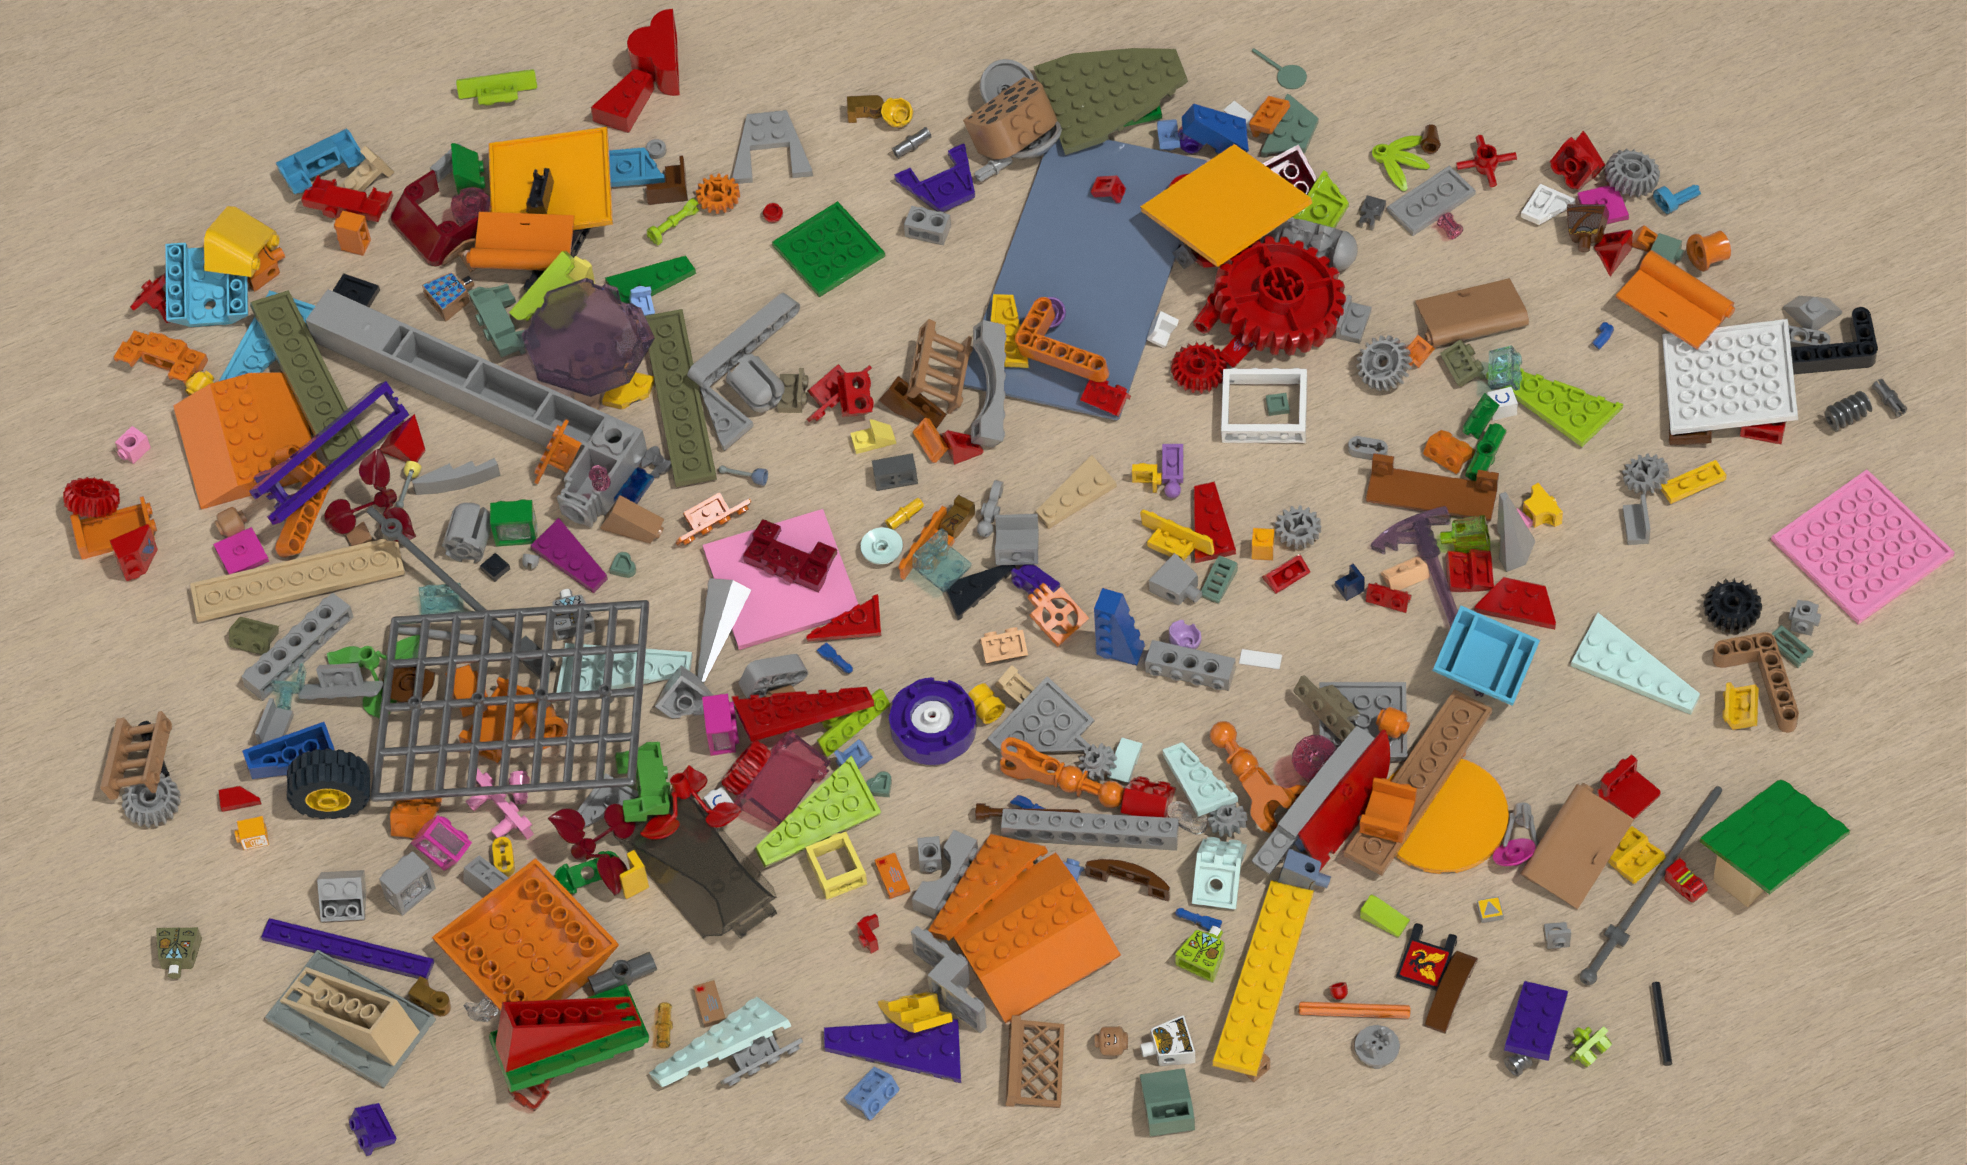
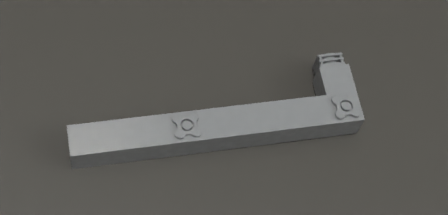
(487, 393)

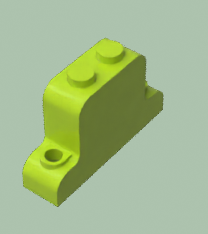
(553, 277)

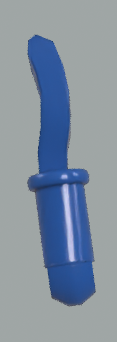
(829, 654)
(1024, 802)
(1205, 921)

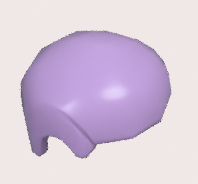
(1184, 635)

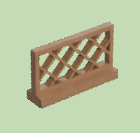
(1015, 1066)

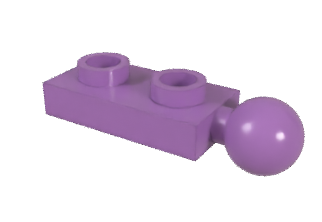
(1172, 469)

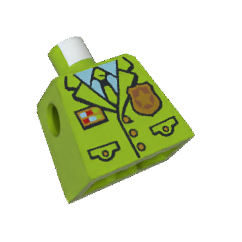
(1202, 953)

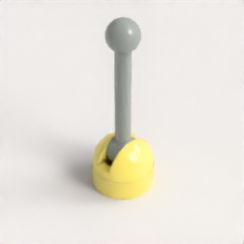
(411, 471)

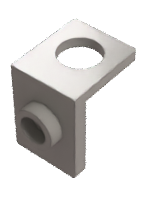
(1557, 938)

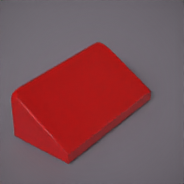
(1286, 573)

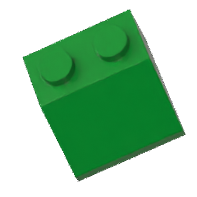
(467, 168)

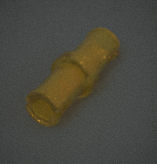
(664, 1025)

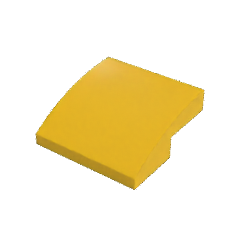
(1635, 856)

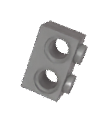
(927, 225)

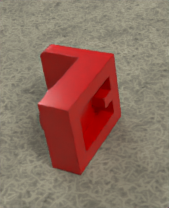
(1109, 187)

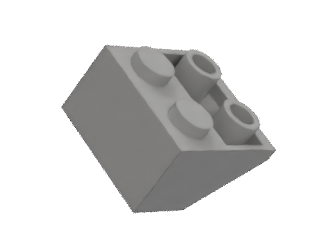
(342, 895)

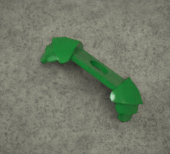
(571, 877)

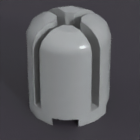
(756, 383)
(467, 532)

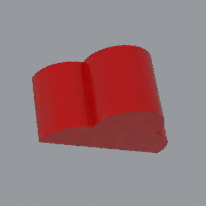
(656, 51)

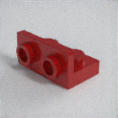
(1105, 396)

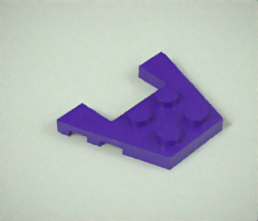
(946, 188)

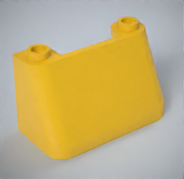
(235, 241)

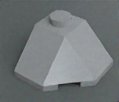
(1812, 311)
(683, 695)

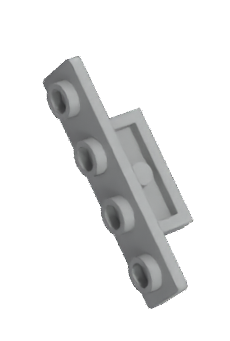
(340, 681)
(759, 1052)

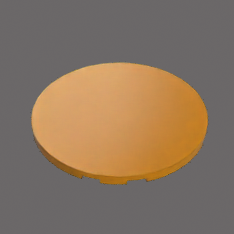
(1460, 824)

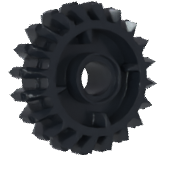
(1746, 602)

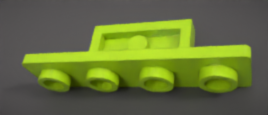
(496, 87)
(846, 726)

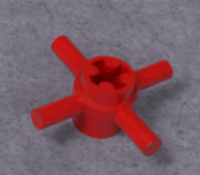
(1486, 160)

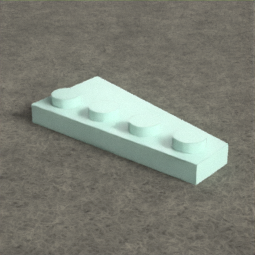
(1197, 781)

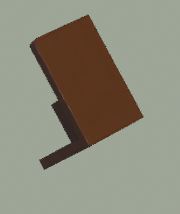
(673, 189)

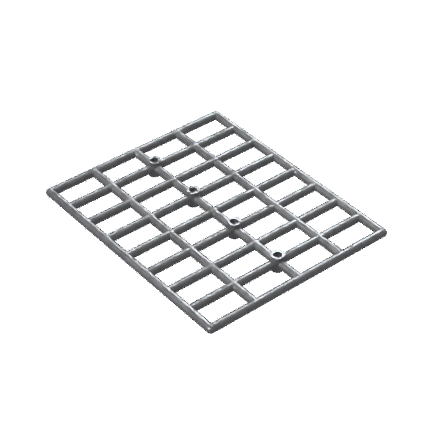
(481, 702)

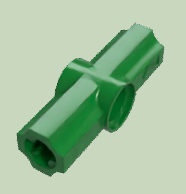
(1490, 445)

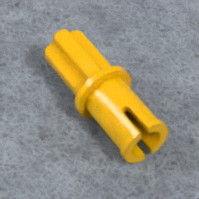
(904, 514)

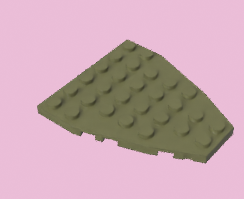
(1106, 90)

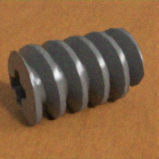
(1846, 409)

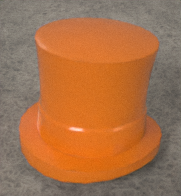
(1708, 249)
(553, 725)

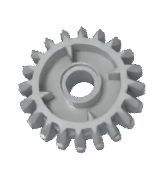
(1632, 173)
(1375, 354)
(147, 812)

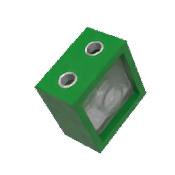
(513, 522)

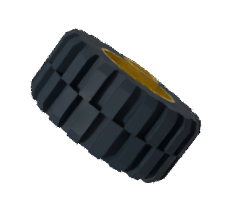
(328, 784)

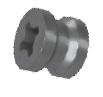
(1517, 1063)

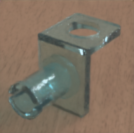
(288, 688)

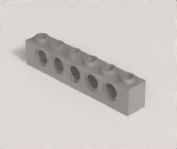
(338, 615)

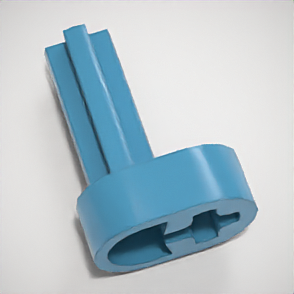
(1670, 202)

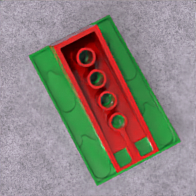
(564, 1035)

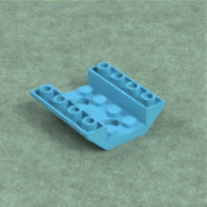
(192, 287)

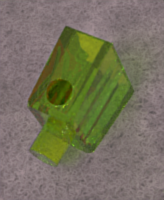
(1468, 534)

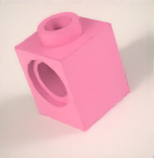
(132, 445)

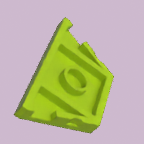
(1327, 203)

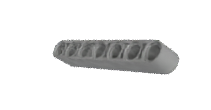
(743, 340)

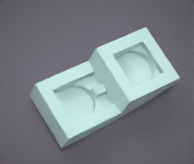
(1127, 756)

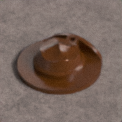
(404, 683)

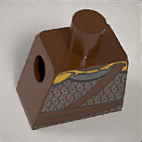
(1586, 224)

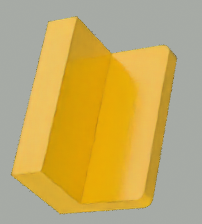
(635, 879)

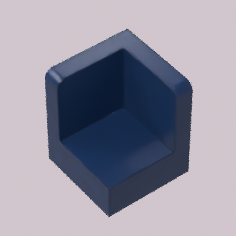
(1351, 584)

